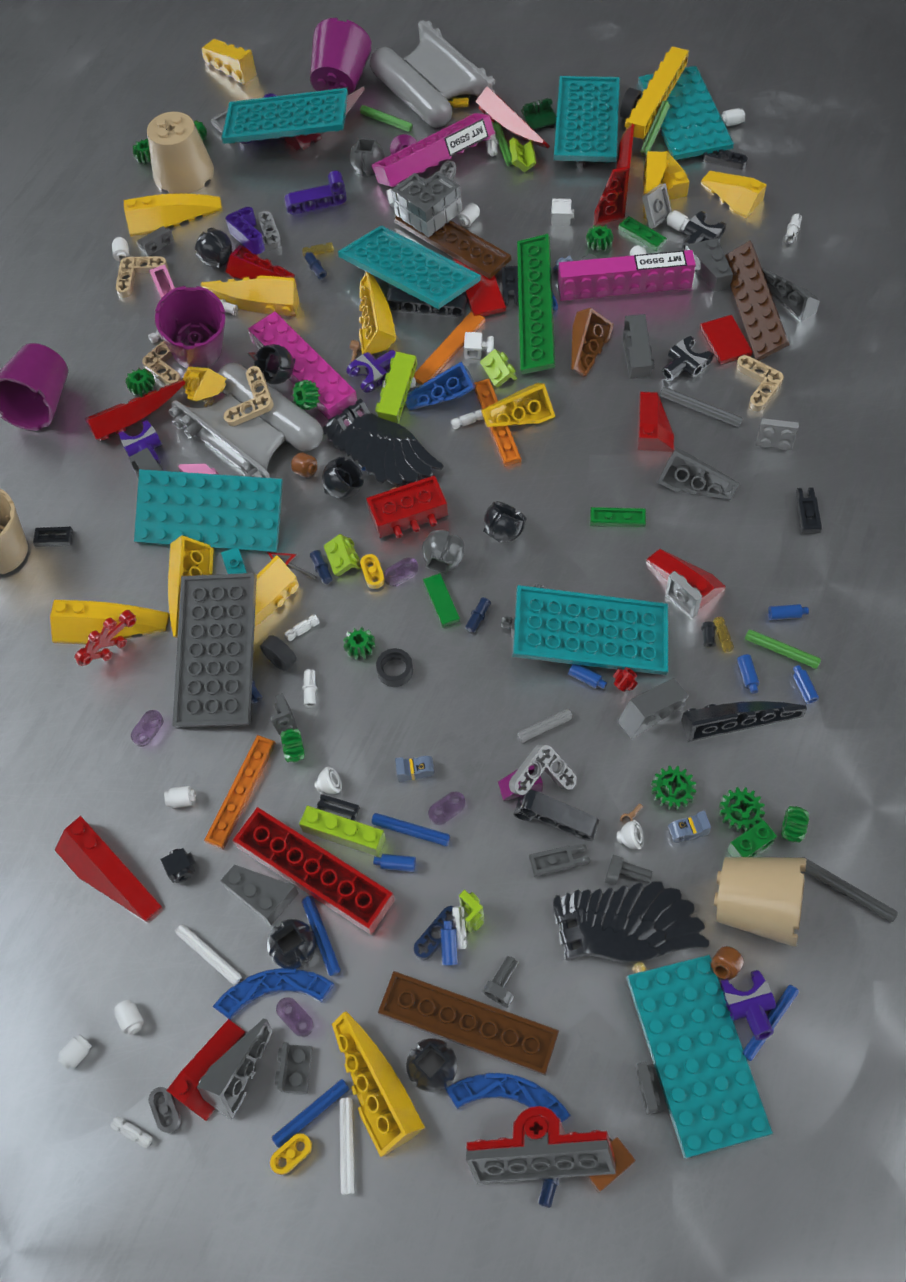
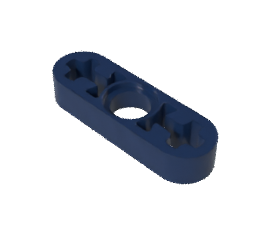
(422, 941)

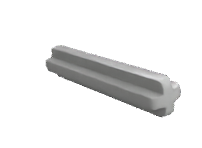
(545, 725)

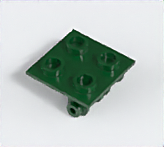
(539, 114)

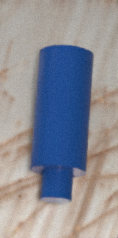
(787, 612)
(748, 673)
(587, 676)
(805, 685)
(396, 862)
(449, 944)

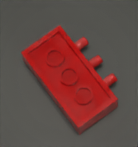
(407, 507)

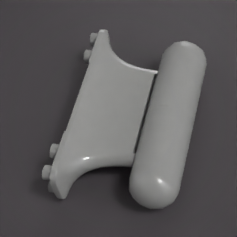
(429, 75)
(254, 441)

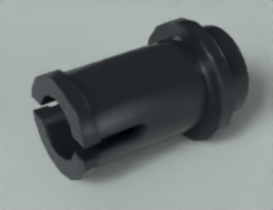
(709, 634)

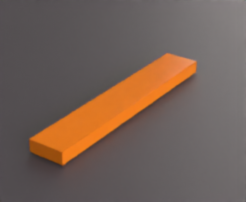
(448, 348)
(501, 434)
(240, 792)

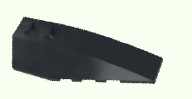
(737, 716)

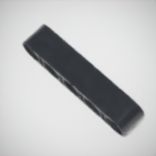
(402, 301)

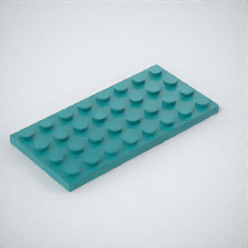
(285, 116)
(587, 119)
(692, 119)
(409, 266)
(209, 509)
(590, 630)
(698, 1057)

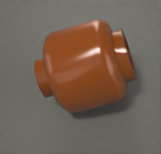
(304, 465)
(727, 963)

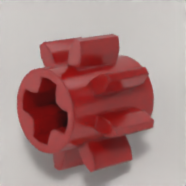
(625, 679)

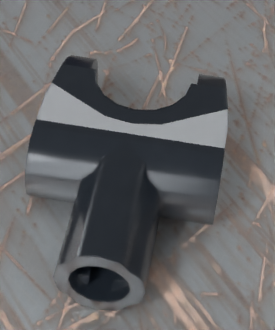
(700, 231)
(686, 360)

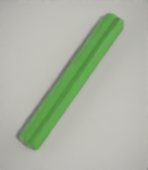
(386, 118)
(654, 129)
(502, 143)
(783, 649)

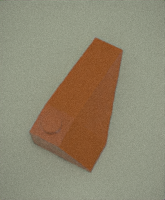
(588, 338)

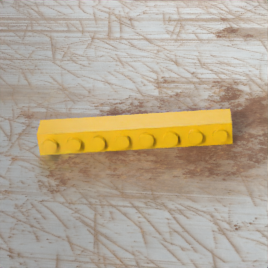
(657, 91)

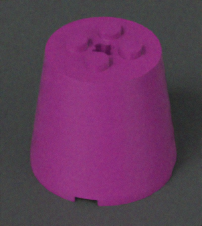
(338, 55)
(191, 325)
(32, 386)

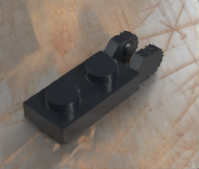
(510, 283)
(808, 511)

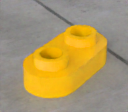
(373, 572)
(291, 1154)

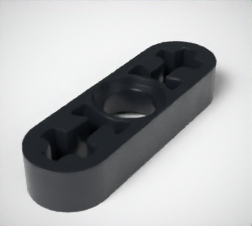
(726, 162)

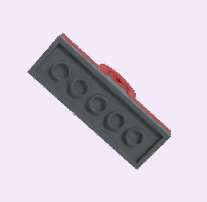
(540, 1151)

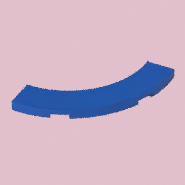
(270, 982)
(507, 1087)

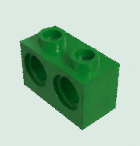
(752, 841)

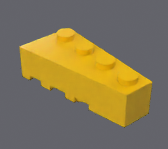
(230, 60)

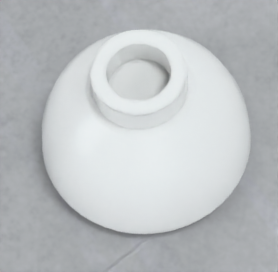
(328, 781)
(631, 835)

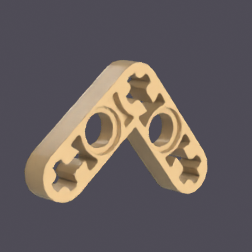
(133, 265)
(154, 362)
(766, 382)
(259, 398)

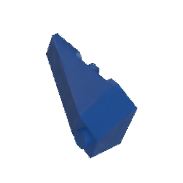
(444, 387)

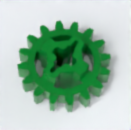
(682, 789)
(736, 816)

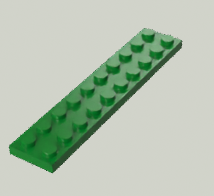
(535, 304)

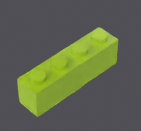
(397, 387)
(342, 831)

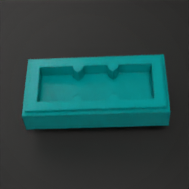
(233, 561)

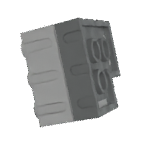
(427, 202)

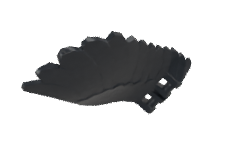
(380, 446)
(628, 923)

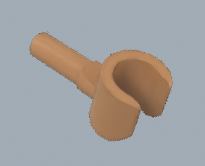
(355, 346)
(631, 815)

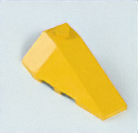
(202, 383)
(523, 407)

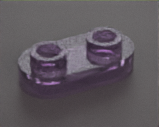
(402, 571)
(146, 729)
(448, 808)
(295, 1017)

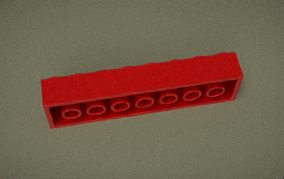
(314, 870)

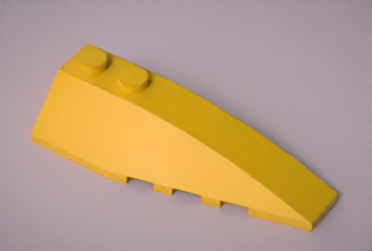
(155, 211)
(258, 295)
(376, 318)
(186, 558)
(273, 587)
(76, 619)
(382, 1097)

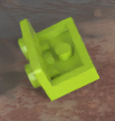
(522, 156)
(497, 368)
(342, 554)
(473, 909)

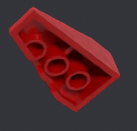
(614, 197)
(246, 264)
(654, 427)
(704, 581)
(185, 1084)

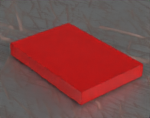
(725, 339)

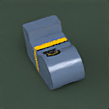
(414, 768)
(690, 827)

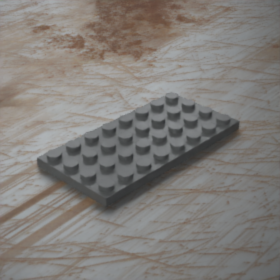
(215, 650)

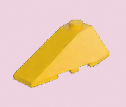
(654, 171)
(675, 179)
(739, 192)

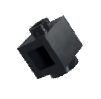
(179, 865)

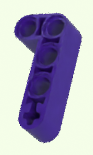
(317, 197)
(241, 227)

